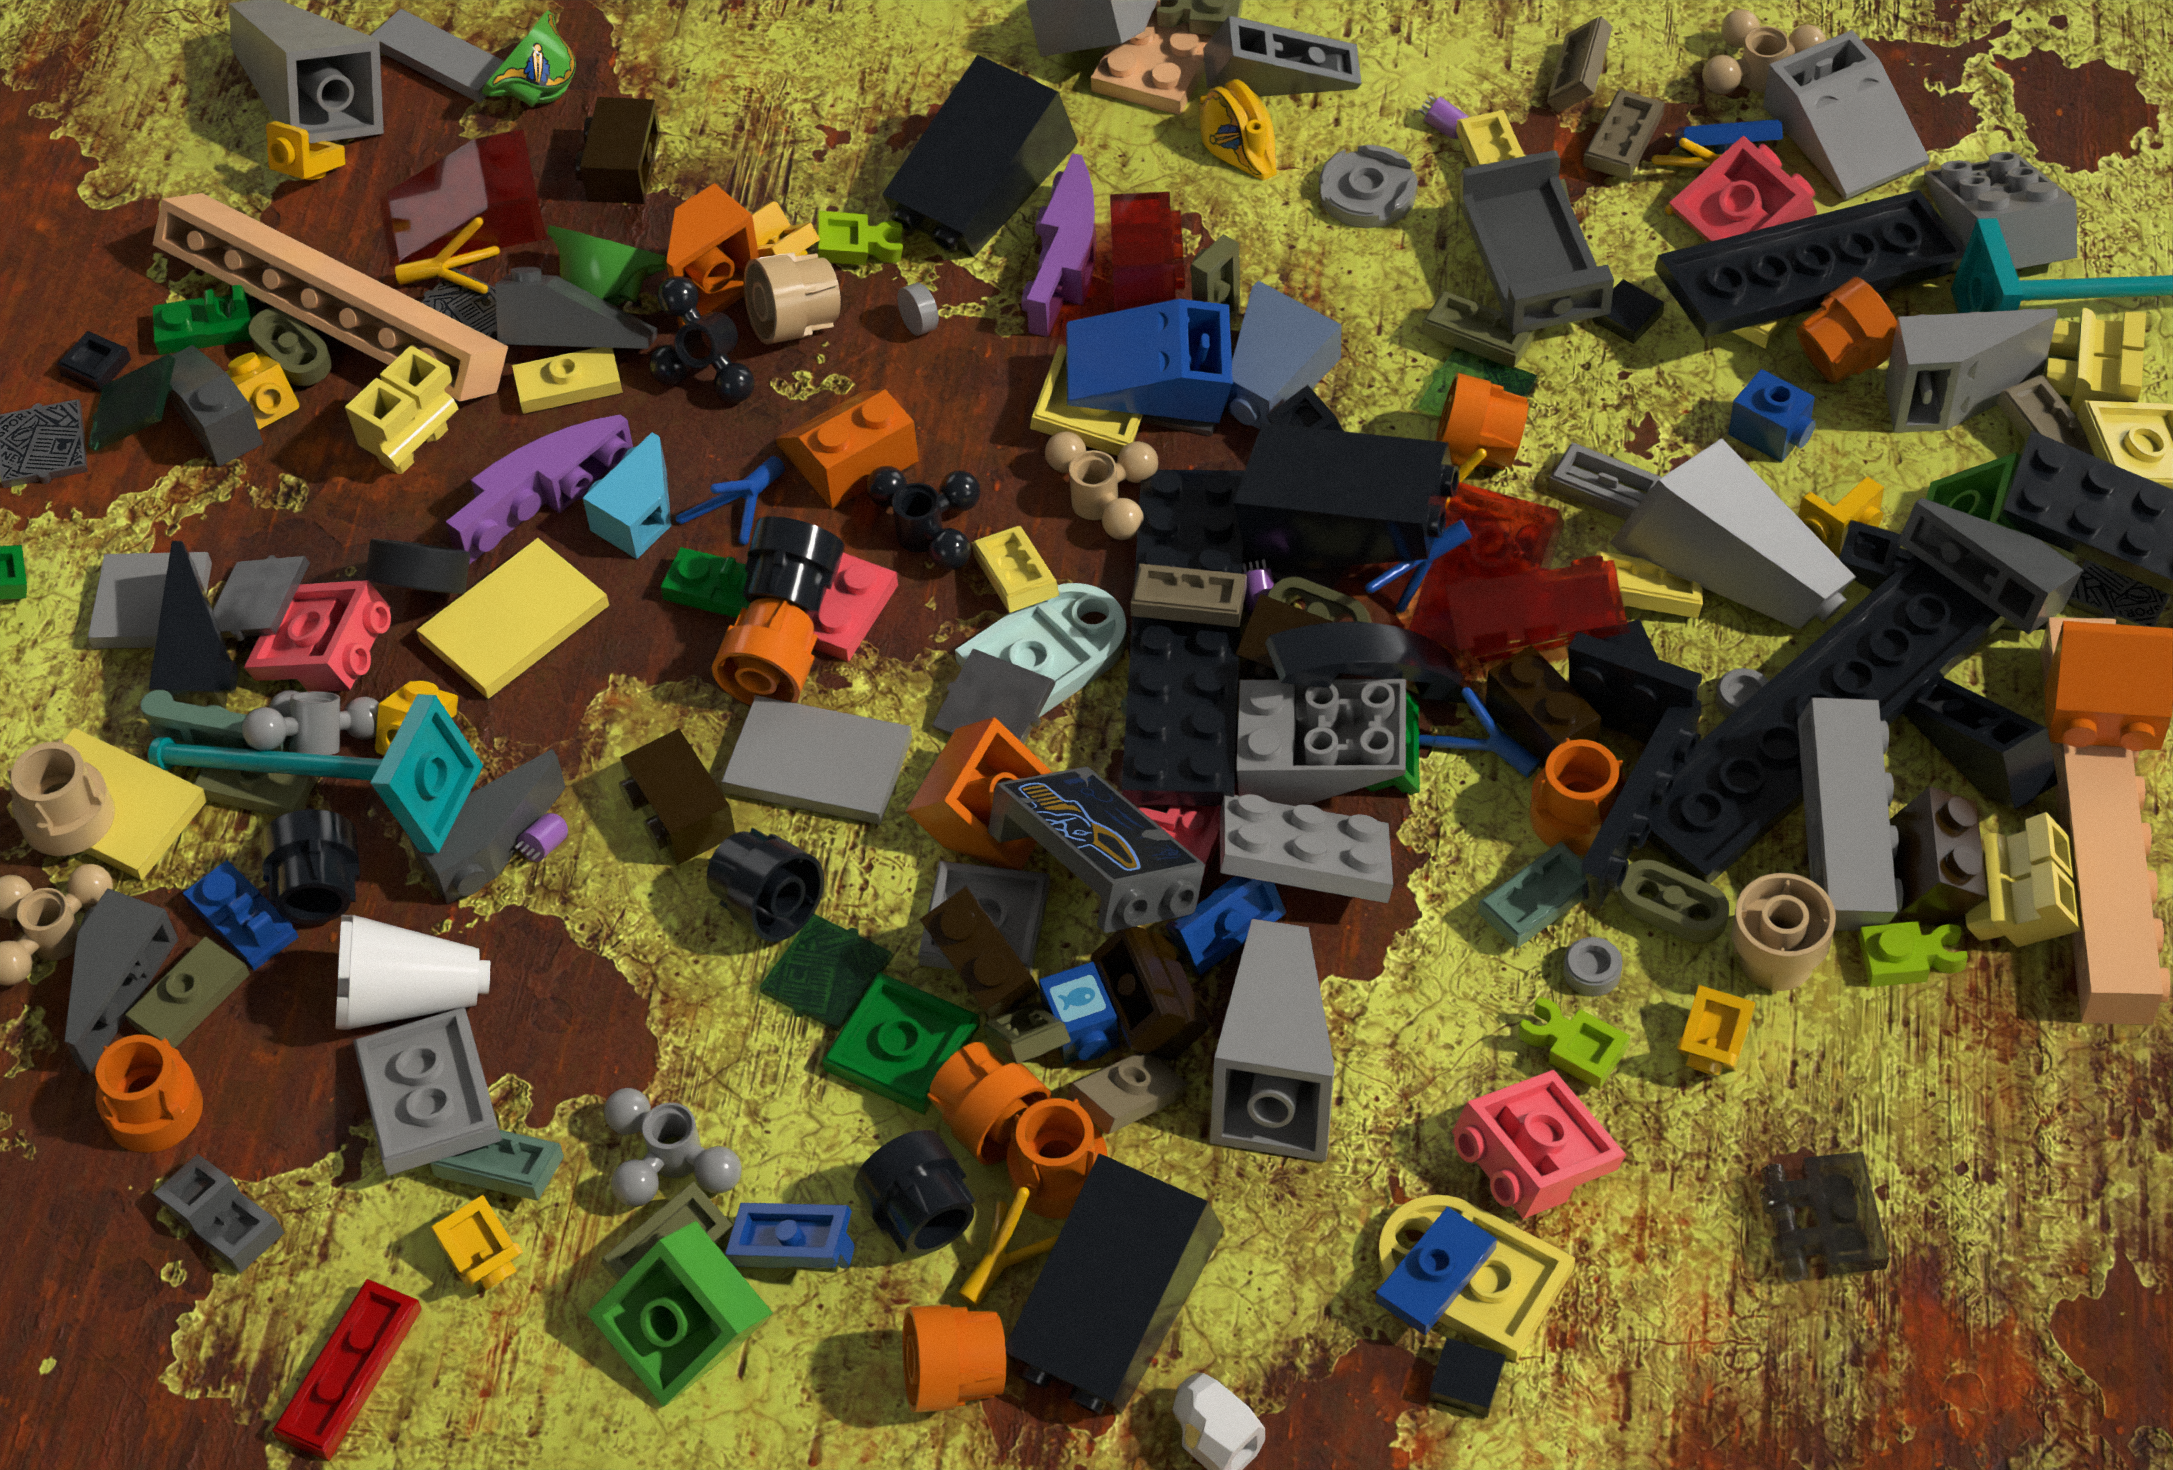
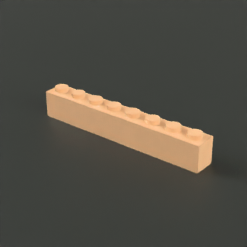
(325, 292)
(2101, 814)

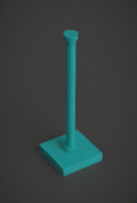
(1990, 282)
(419, 778)

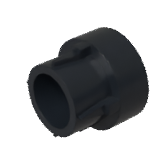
(792, 562)
(310, 865)
(766, 883)
(916, 1192)

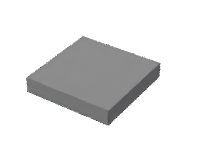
(131, 598)
(1009, 897)

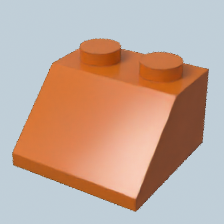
(711, 247)
(849, 442)
(2110, 686)
(961, 787)

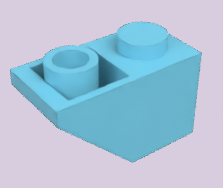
(632, 499)

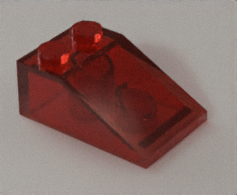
(481, 180)
(1505, 540)

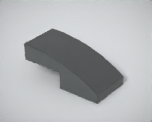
(219, 1213)

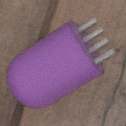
(1442, 116)
(1258, 582)
(542, 837)

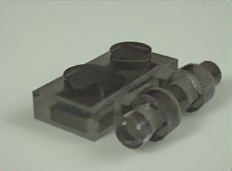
(1842, 1211)

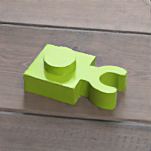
(849, 238)
(1903, 956)
(1580, 1045)

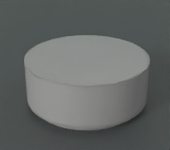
(918, 308)
(1736, 688)
(1592, 966)

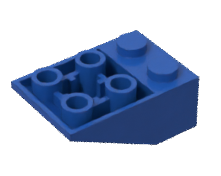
(1152, 360)

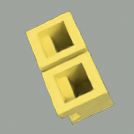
(2104, 361)
(403, 409)
(2028, 885)

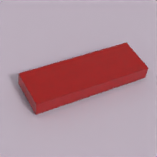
(347, 1370)

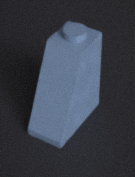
(1278, 353)

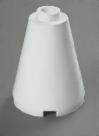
(402, 974)

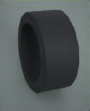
(417, 566)

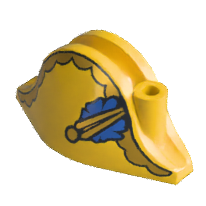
(1238, 129)

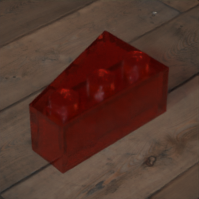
(1145, 249)
(1537, 609)

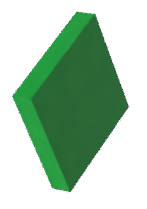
(899, 1041)

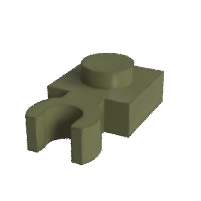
(1202, 15)

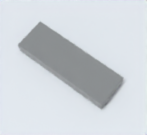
(437, 54)

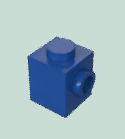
(1772, 416)

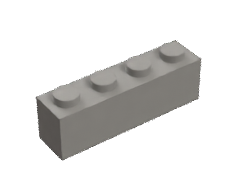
(1848, 810)

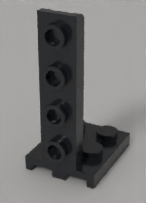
(1654, 706)

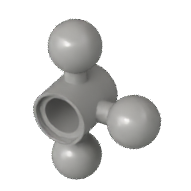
(311, 722)
(637, 1180)

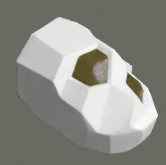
(1216, 1424)

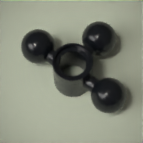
(671, 363)
(919, 511)

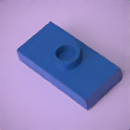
(1726, 134)
(1436, 1270)

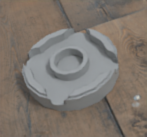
(1368, 186)

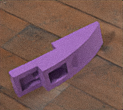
(1067, 248)
(546, 471)

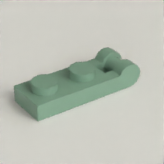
(195, 723)

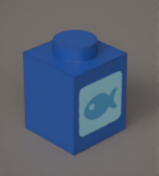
(1085, 1008)

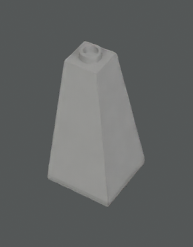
(309, 69)
(1736, 538)
(1274, 1050)

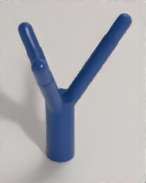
(747, 488)
(1452, 537)
(1498, 741)

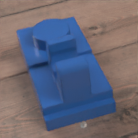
(240, 915)
(1224, 920)
(791, 1236)

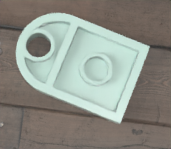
(1055, 640)

